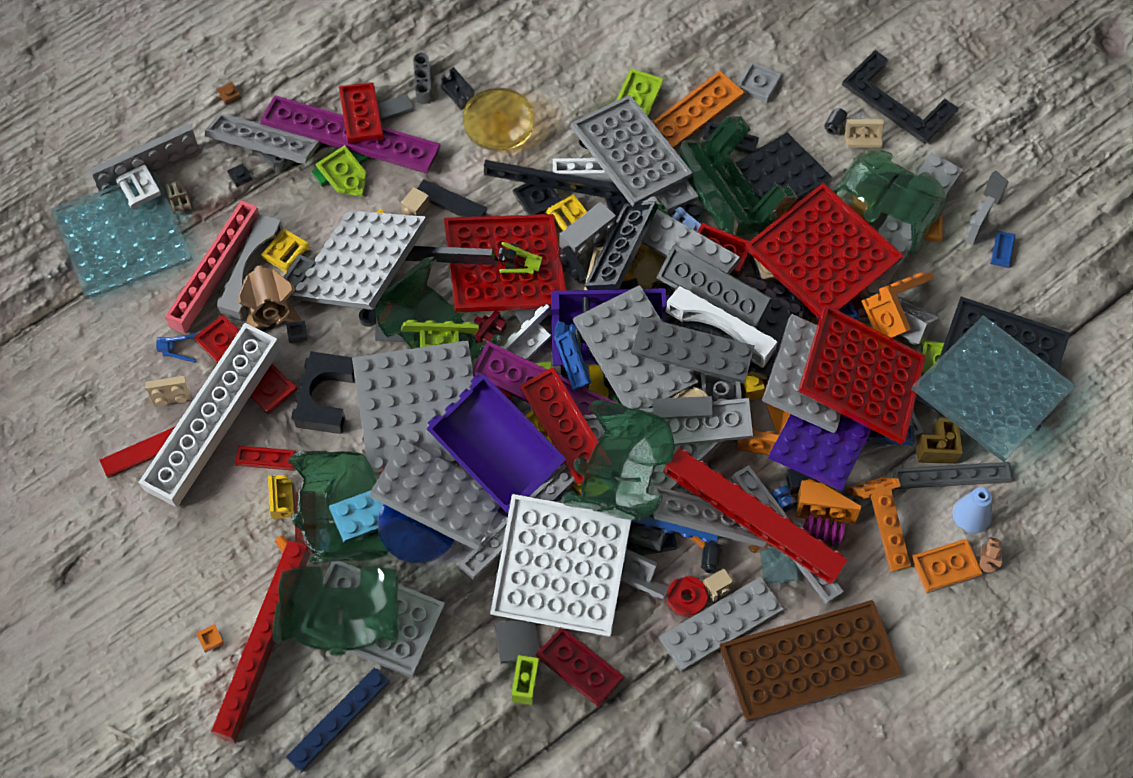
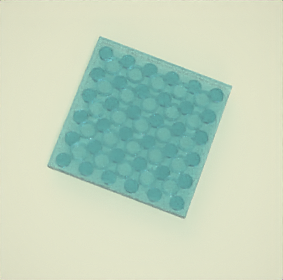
(117, 243)
(993, 388)

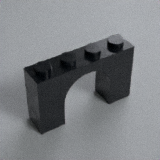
(321, 368)

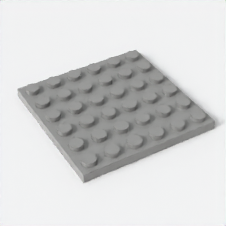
(360, 259)
(404, 392)

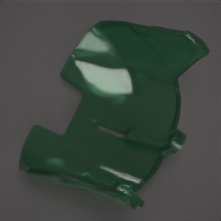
(909, 199)
(416, 301)
(627, 450)
(326, 481)
(311, 610)

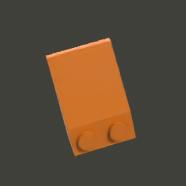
(825, 502)

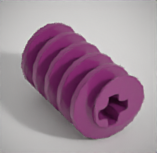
(824, 529)

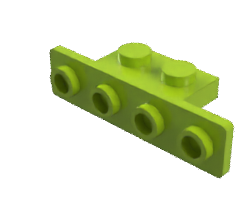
(439, 333)

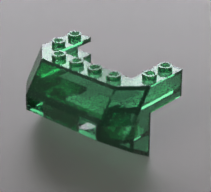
(724, 187)

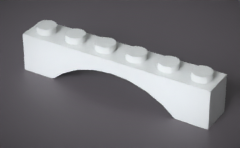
(689, 307)

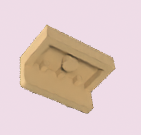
(864, 133)

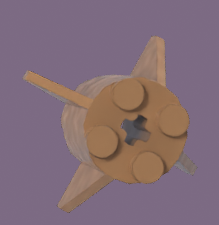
(267, 297)

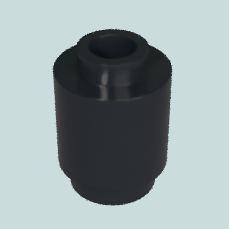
(836, 121)
(711, 558)

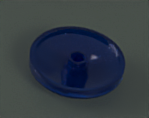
(410, 538)

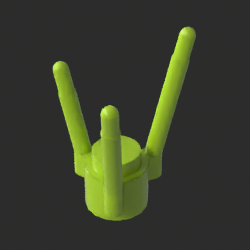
(532, 261)

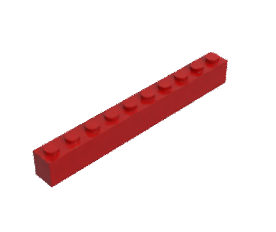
(755, 516)
(256, 652)

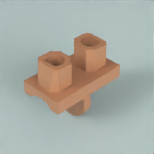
(991, 555)

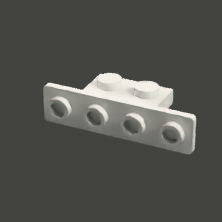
(531, 336)

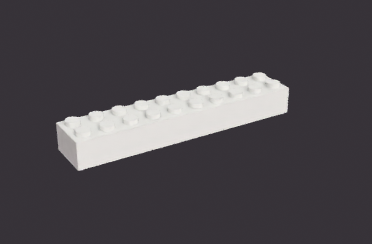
(210, 415)

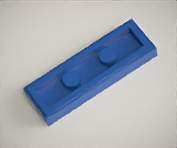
(573, 361)

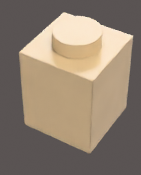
(415, 203)

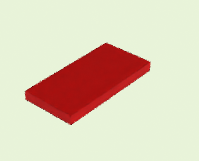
(360, 112)

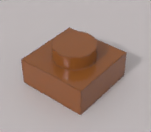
(228, 93)

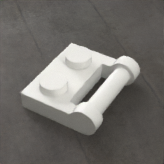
(143, 182)

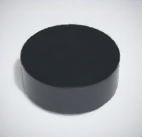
(367, 317)

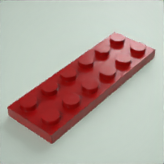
(272, 388)
(560, 418)

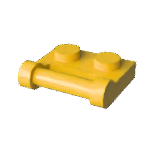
(570, 207)
(281, 247)

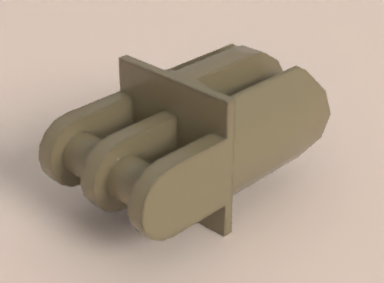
(178, 201)

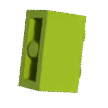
(525, 680)

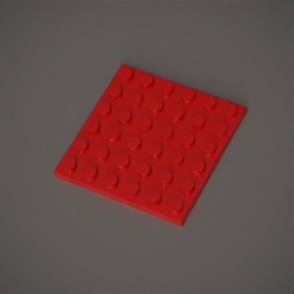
(823, 251)
(483, 286)
(862, 374)

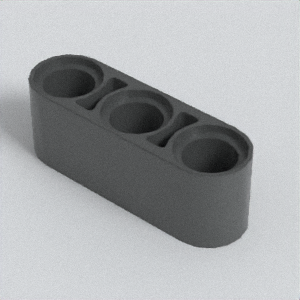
(422, 86)

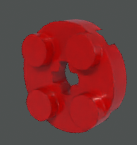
(683, 586)

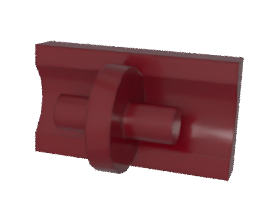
(487, 325)

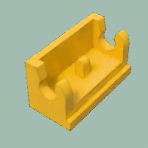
(280, 496)

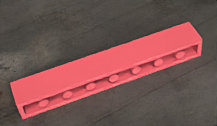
(212, 268)

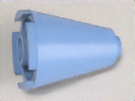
(974, 511)

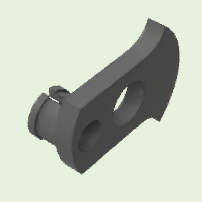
(275, 161)

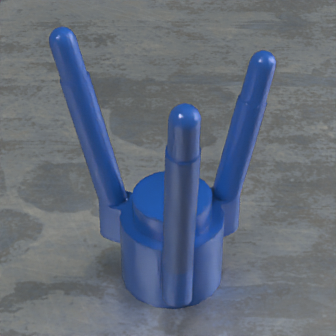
(166, 344)

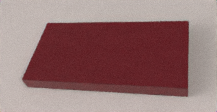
(580, 666)

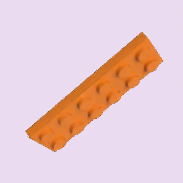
(698, 109)

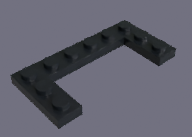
(922, 129)

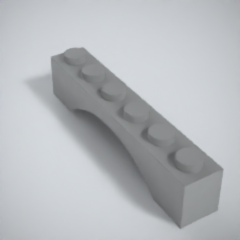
(262, 234)

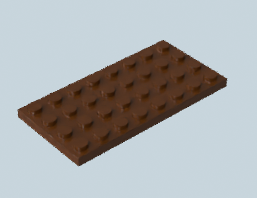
(810, 660)

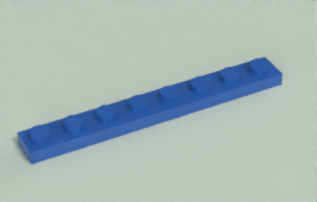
(667, 527)

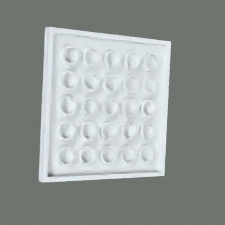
(560, 565)

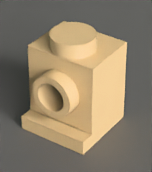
(718, 584)

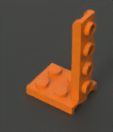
(885, 309)
(762, 441)
(887, 518)

